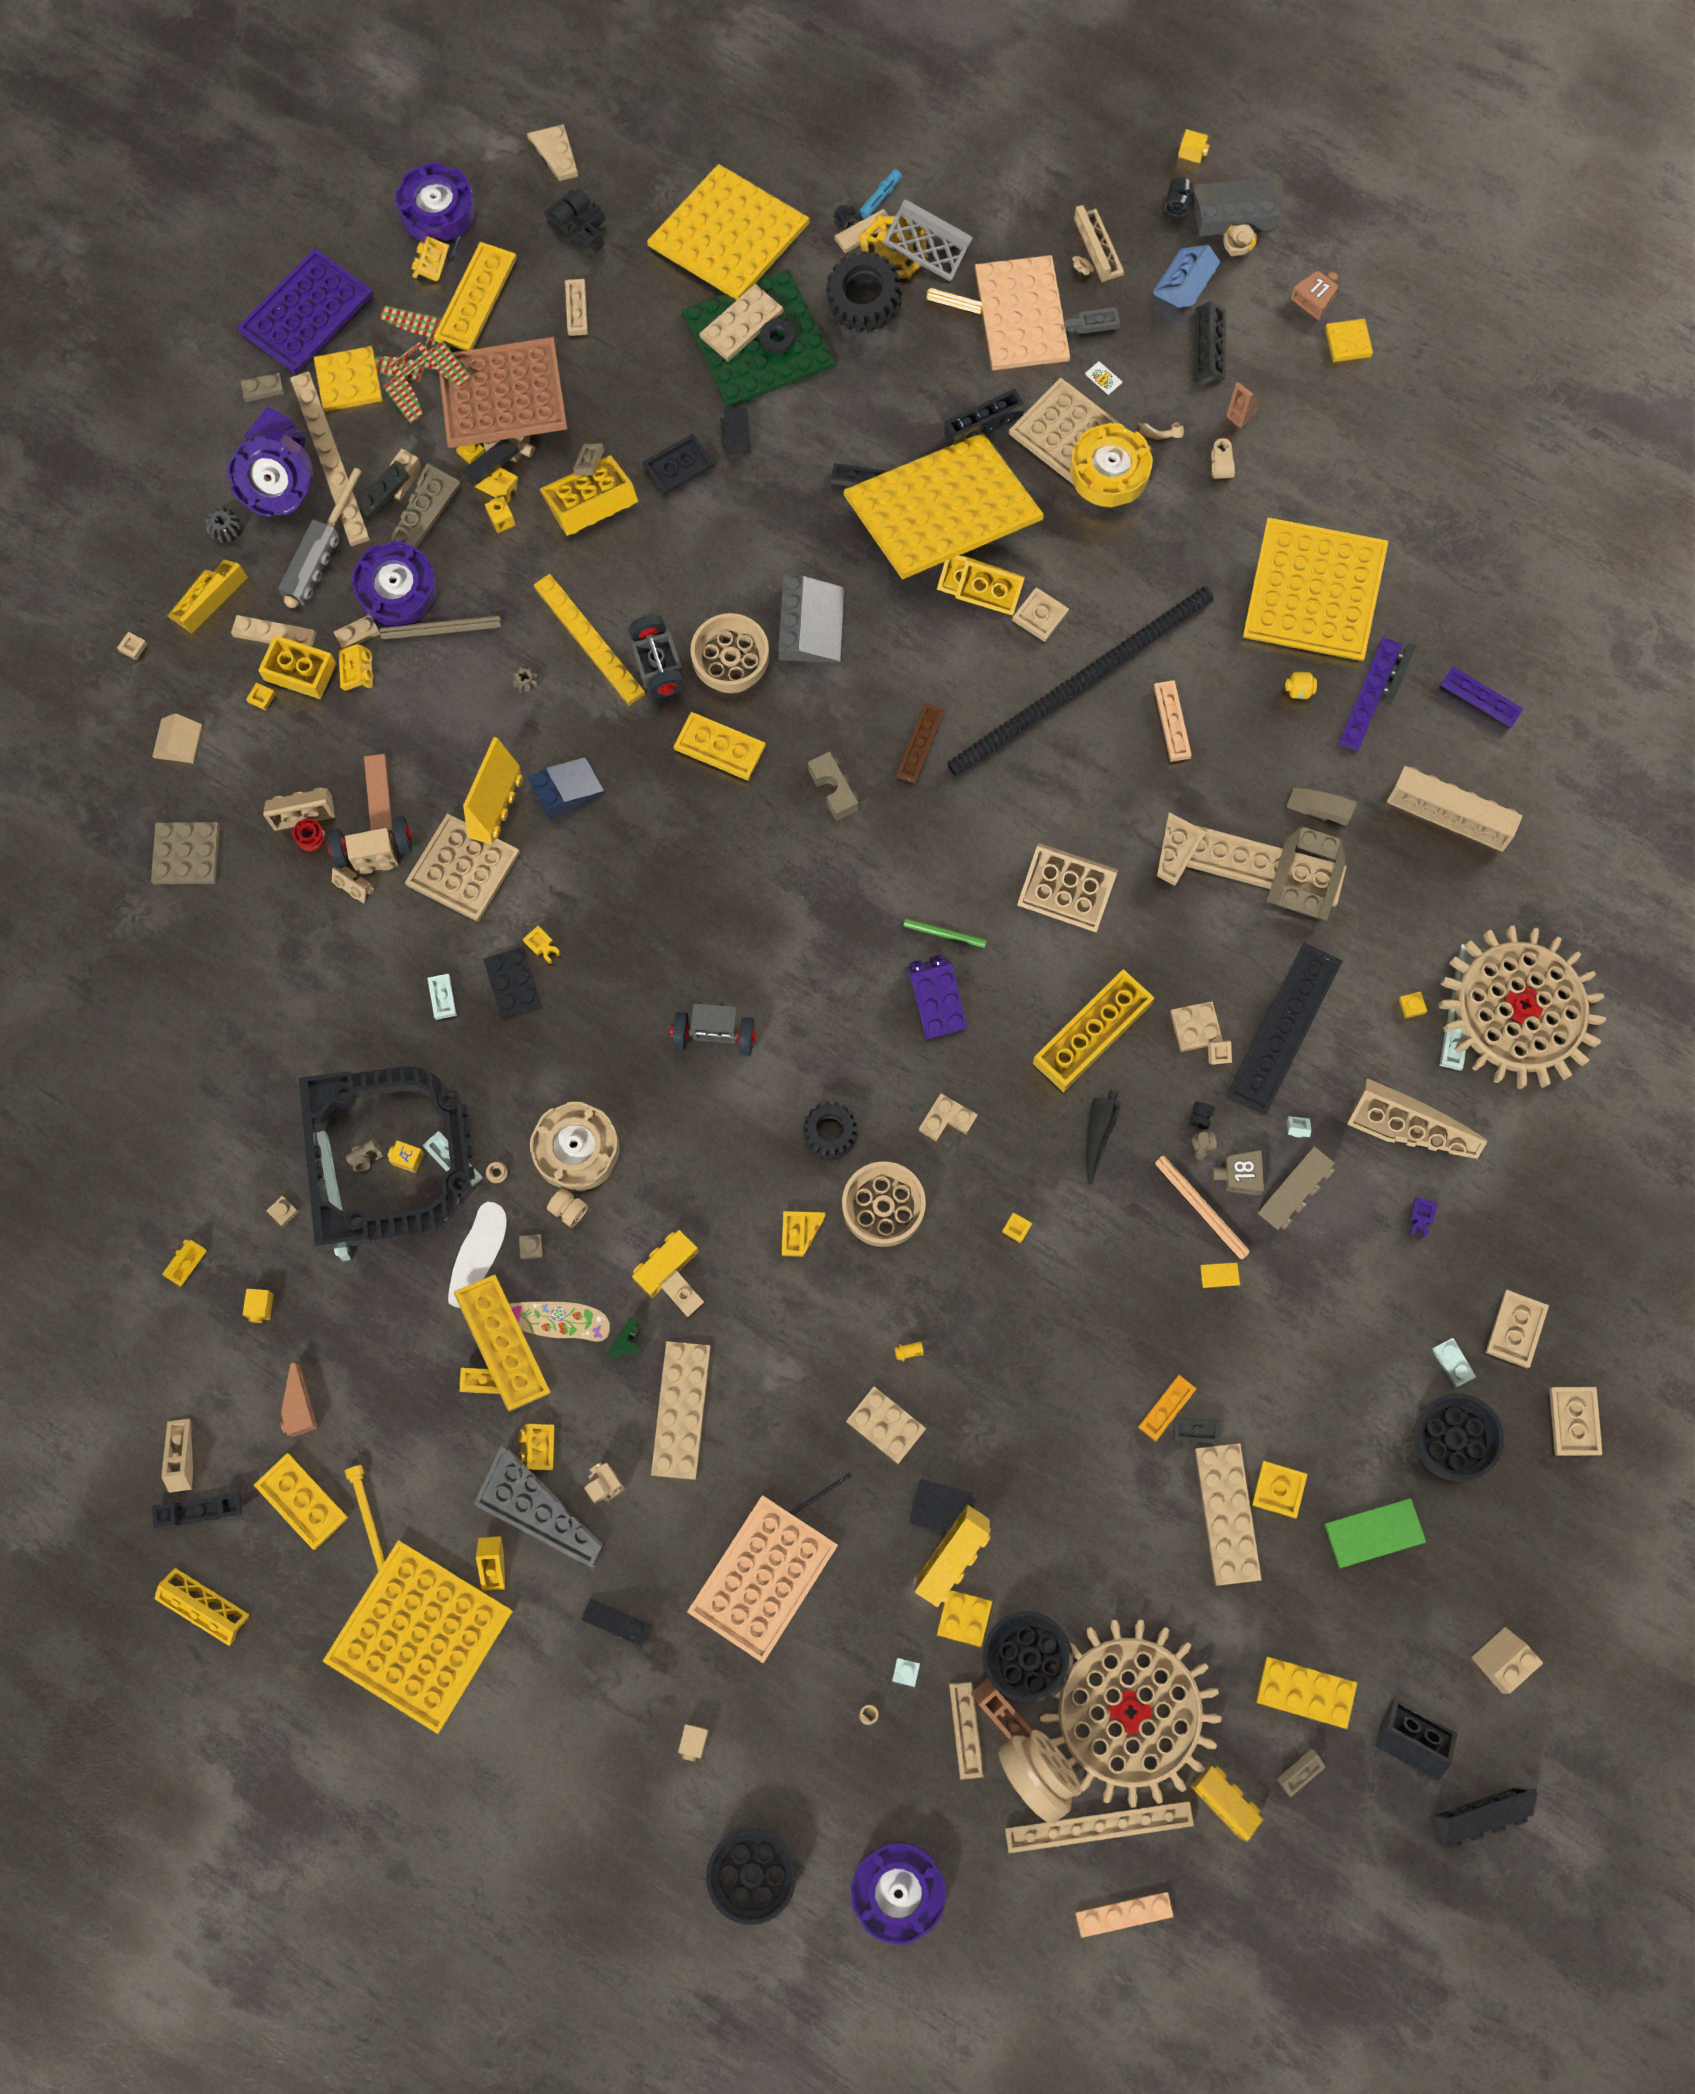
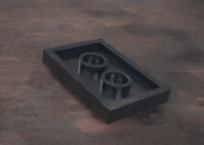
(678, 464)
(512, 982)

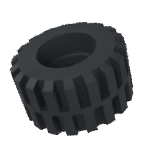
(830, 1113)

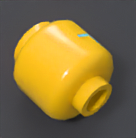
(1301, 685)

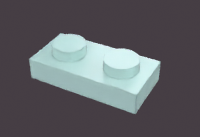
(442, 996)
(1453, 1362)

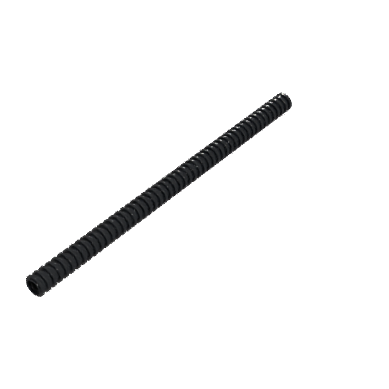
(1081, 680)

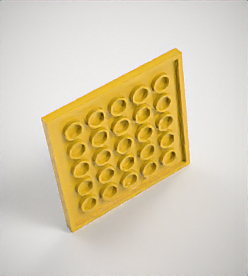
(728, 232)
(1315, 589)
(418, 1636)

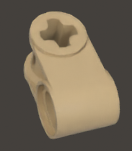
(1222, 462)

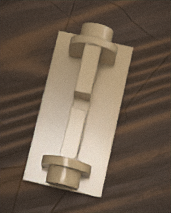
(344, 879)

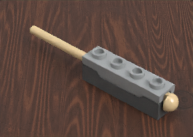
(314, 553)

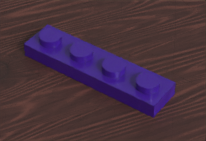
(1482, 696)

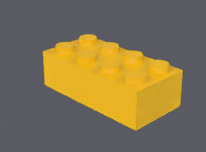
(953, 1556)

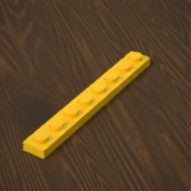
(589, 639)

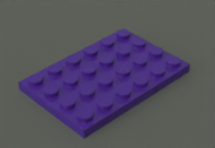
(305, 311)

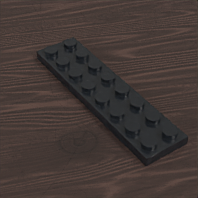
(1284, 1028)

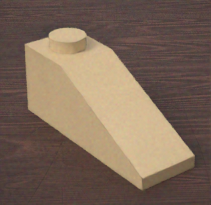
(178, 1457)

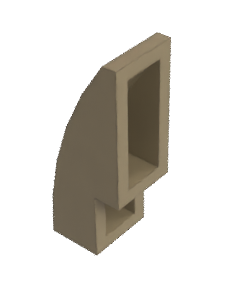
(1321, 805)

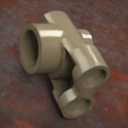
(1202, 1143)
(362, 1155)

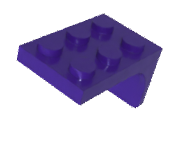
(936, 996)

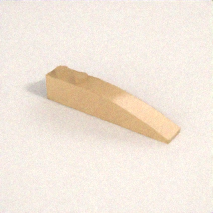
(1407, 1120)

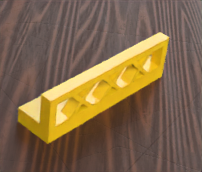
(197, 1609)

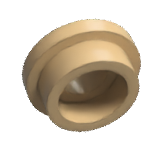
(496, 1166)

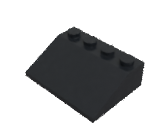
(1484, 1815)

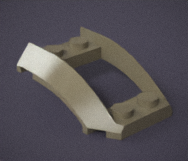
(1299, 900)

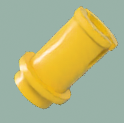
(908, 1350)

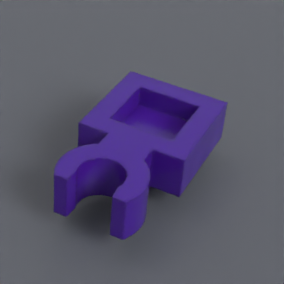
(1423, 1213)

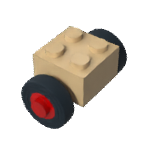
(371, 849)

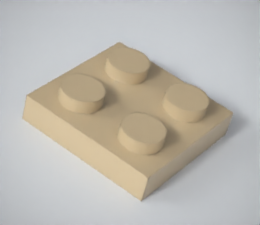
(1040, 614)
(1196, 1026)

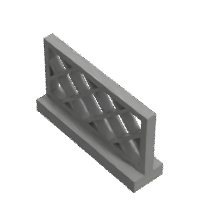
(931, 225)

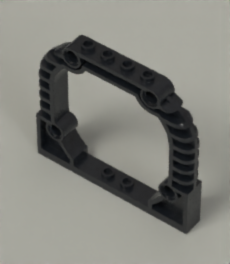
(321, 1097)

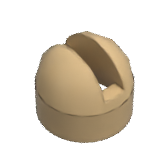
(871, 1711)

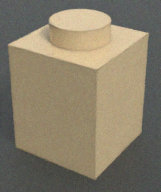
(693, 1742)

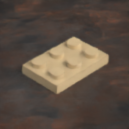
(1517, 1329)
(1575, 1421)
(886, 1425)

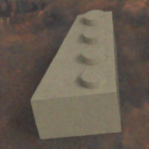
(1296, 1188)

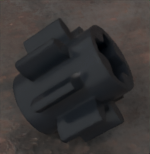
(845, 217)

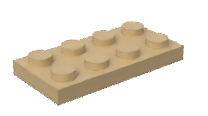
(741, 322)

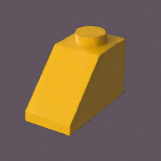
(491, 1563)

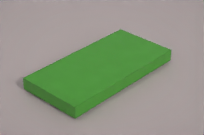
(1375, 1533)

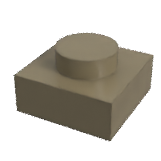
(531, 1246)

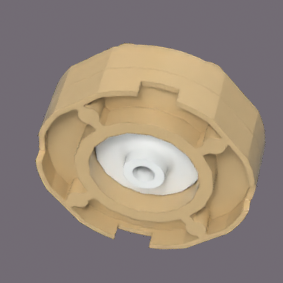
(572, 1126)

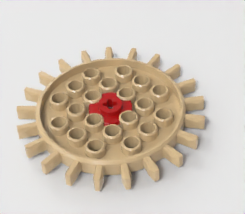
(1522, 1007)
(1187, 1709)

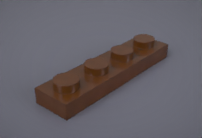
(920, 743)

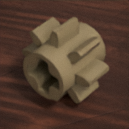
(524, 675)

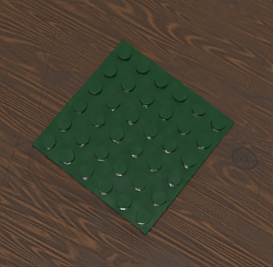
(754, 369)

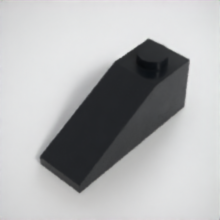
(616, 1622)

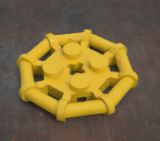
(896, 258)

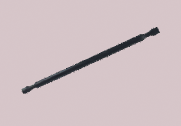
(820, 1494)

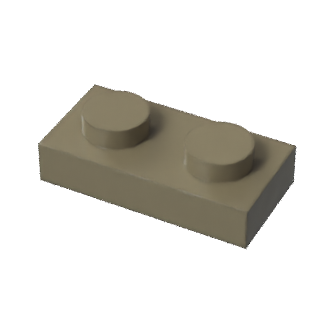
(262, 387)
(588, 459)
(1301, 1772)

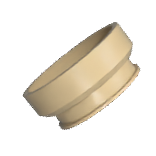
(738, 631)
(897, 1179)
(1040, 1775)

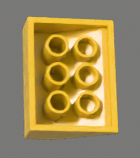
(587, 499)
(491, 793)

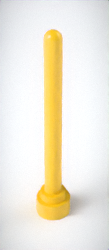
(355, 1475)

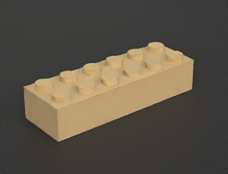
(1454, 808)

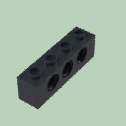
(985, 417)

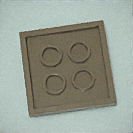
(185, 853)

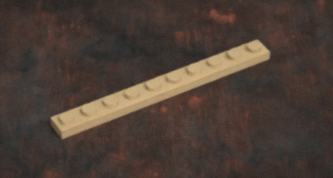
(329, 456)

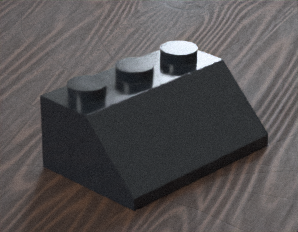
(1416, 1740)

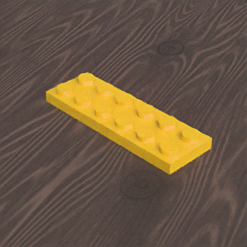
(475, 297)
(501, 1343)

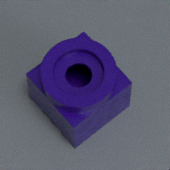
(274, 421)

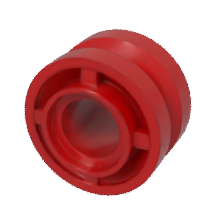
(306, 826)

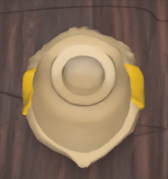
(1239, 239)

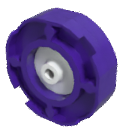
(435, 202)
(270, 473)
(394, 583)
(903, 1917)

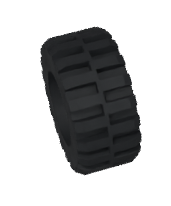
(859, 268)

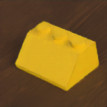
(1227, 1802)

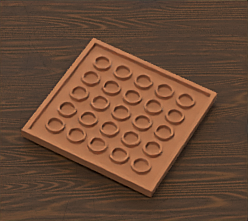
(509, 394)

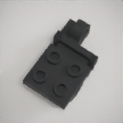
(578, 218)

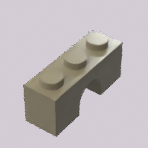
(827, 770)

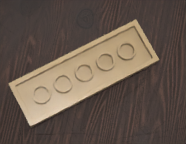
(681, 1410)
(1227, 1514)

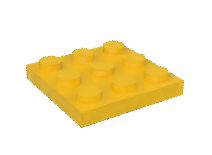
(348, 379)

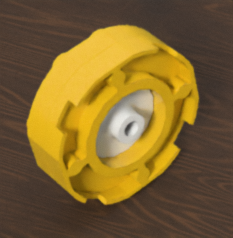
(1110, 465)

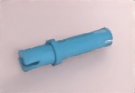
(885, 188)

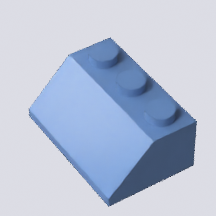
(1187, 276)

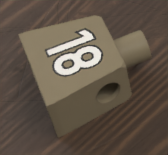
(1242, 1173)

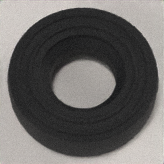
(777, 347)

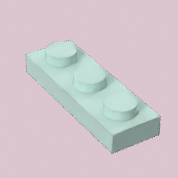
(438, 1148)

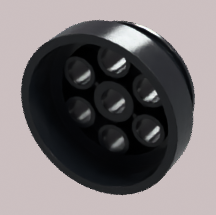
(1488, 1437)
(1010, 1633)
(722, 1892)

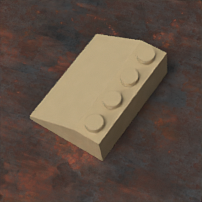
(1067, 887)

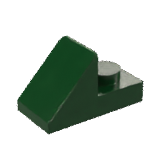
(622, 1346)

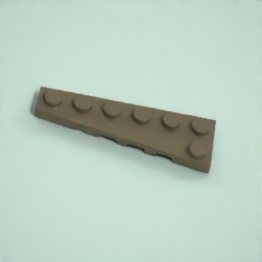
(425, 506)

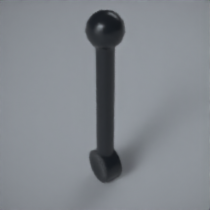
(451, 256)

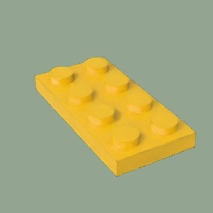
(719, 746)
(301, 1501)
(1306, 1692)

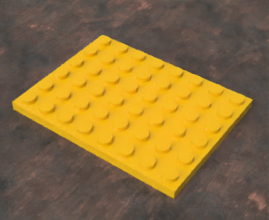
(943, 505)

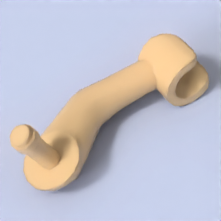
(1177, 431)

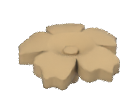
(1082, 265)

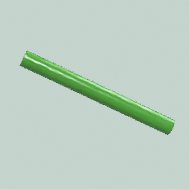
(945, 933)

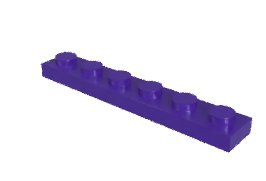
(1370, 693)

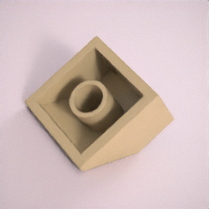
(1506, 1660)

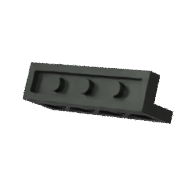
(1207, 339)

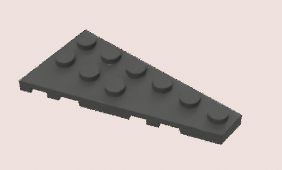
(526, 1503)

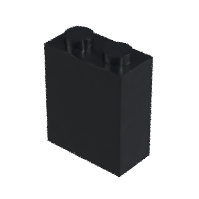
(938, 1506)

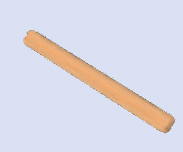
(1202, 1207)

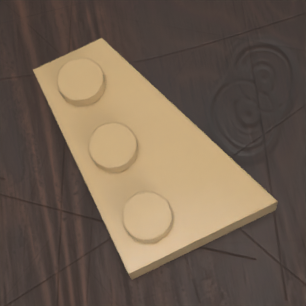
(555, 149)

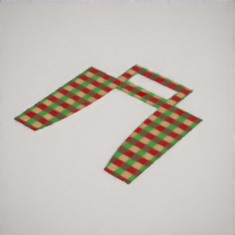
(411, 322)
(400, 389)

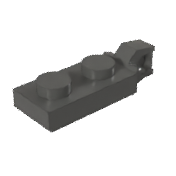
(1093, 321)

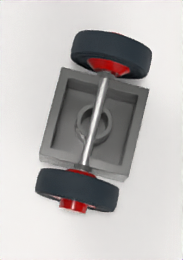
(656, 656)
(715, 1025)

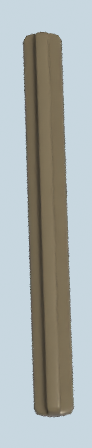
(440, 627)

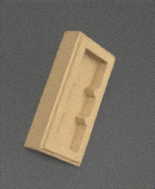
(681, 1293)

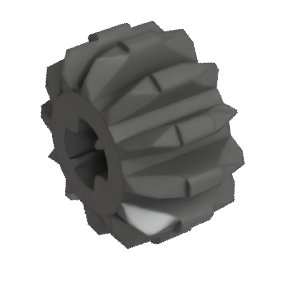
(223, 524)

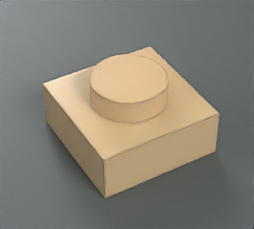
(132, 646)
(1219, 1052)
(282, 1211)

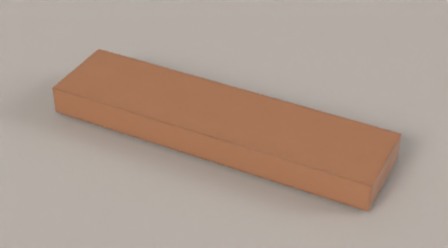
(378, 792)

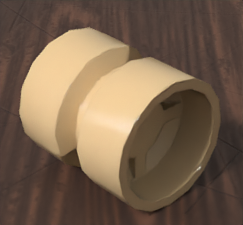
(565, 1205)

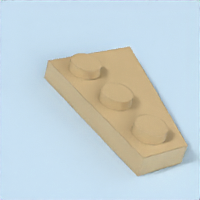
(1178, 847)

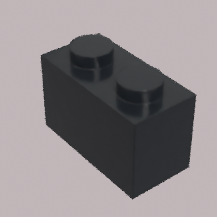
(736, 431)

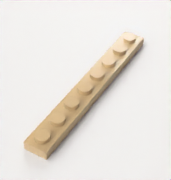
(1099, 1827)

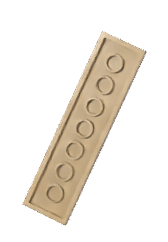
(1258, 863)

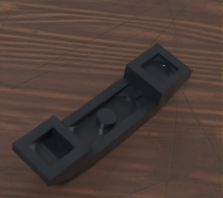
(197, 1511)

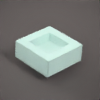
(1298, 1126)
(906, 1672)

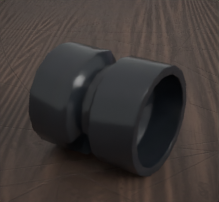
(1179, 197)

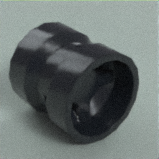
(1201, 1115)

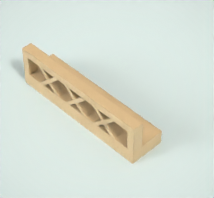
(1095, 246)

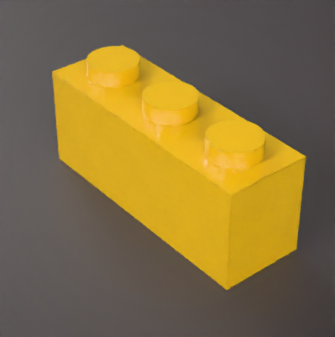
(663, 1261)

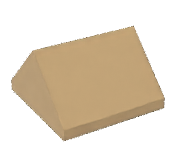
(177, 739)

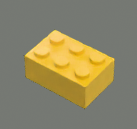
(297, 667)

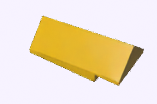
(981, 584)
(207, 595)

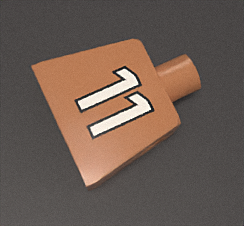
(1316, 293)

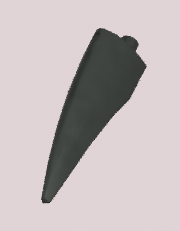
(1100, 1126)

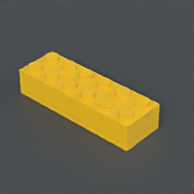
(1093, 1030)

